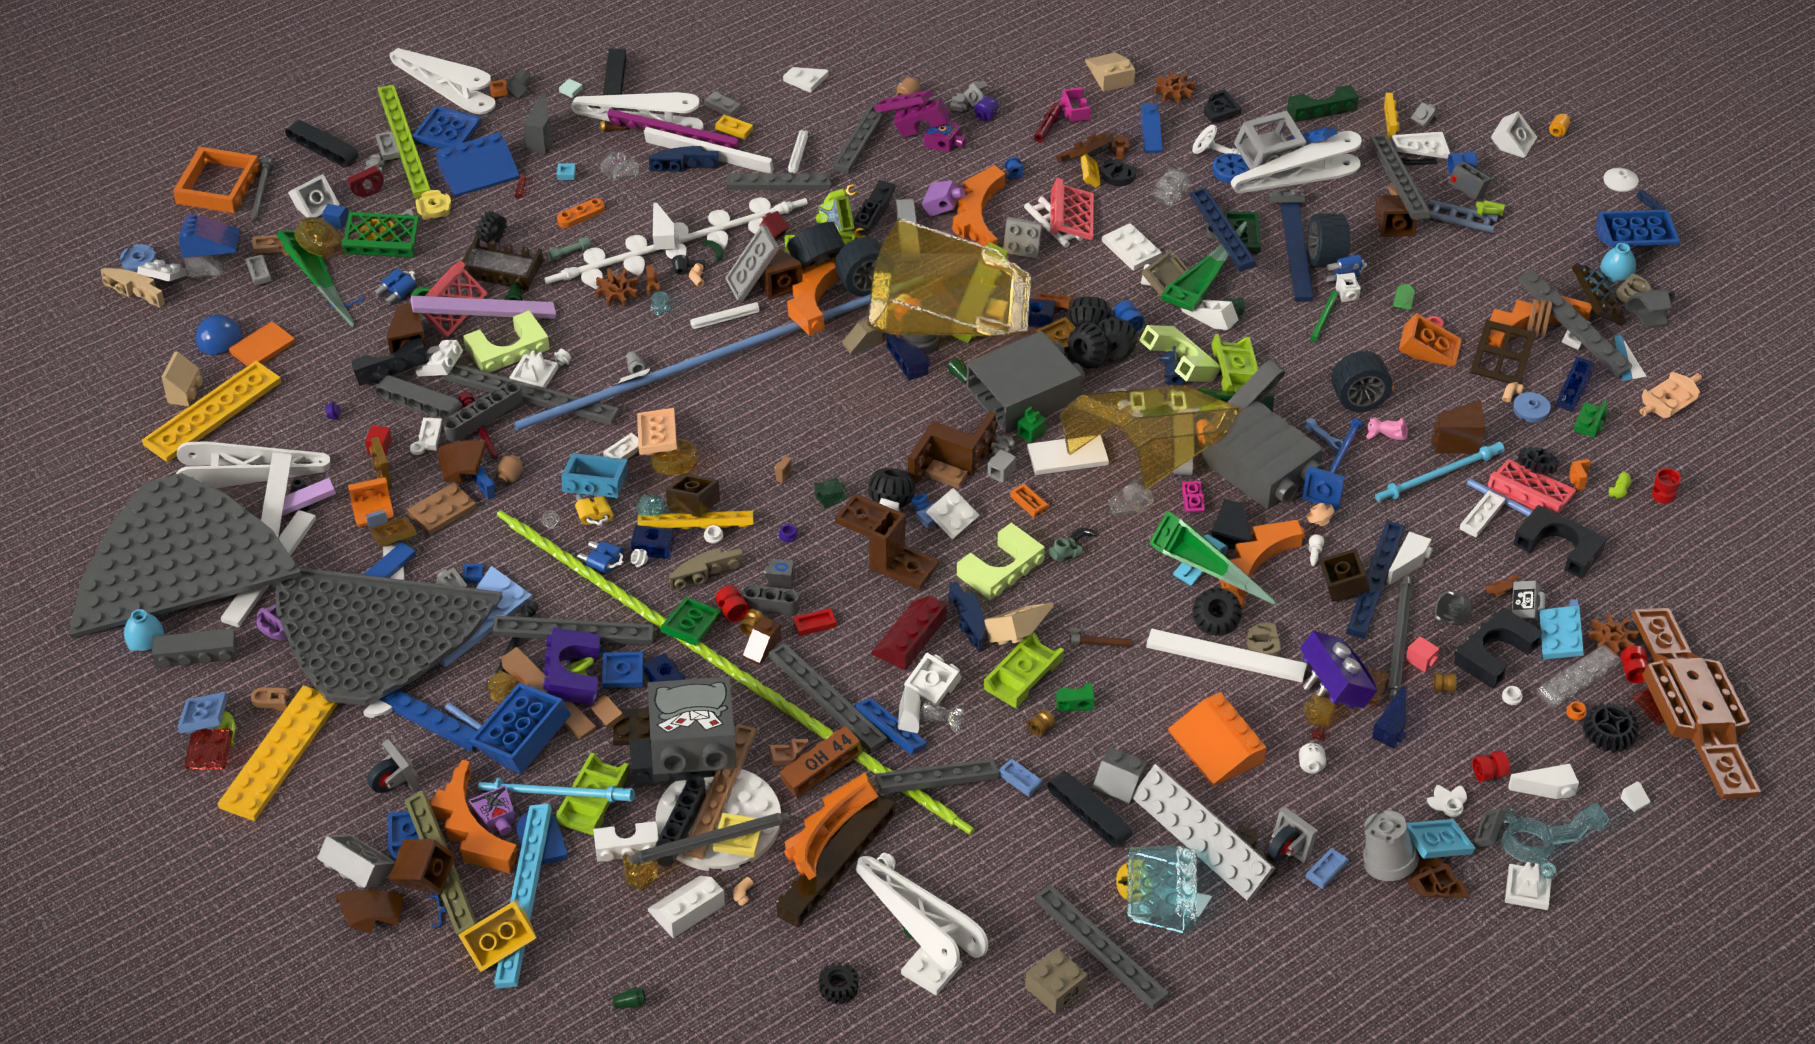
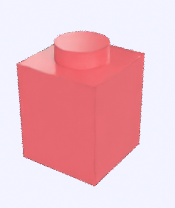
(1422, 654)

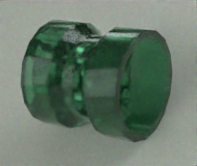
(1239, 305)

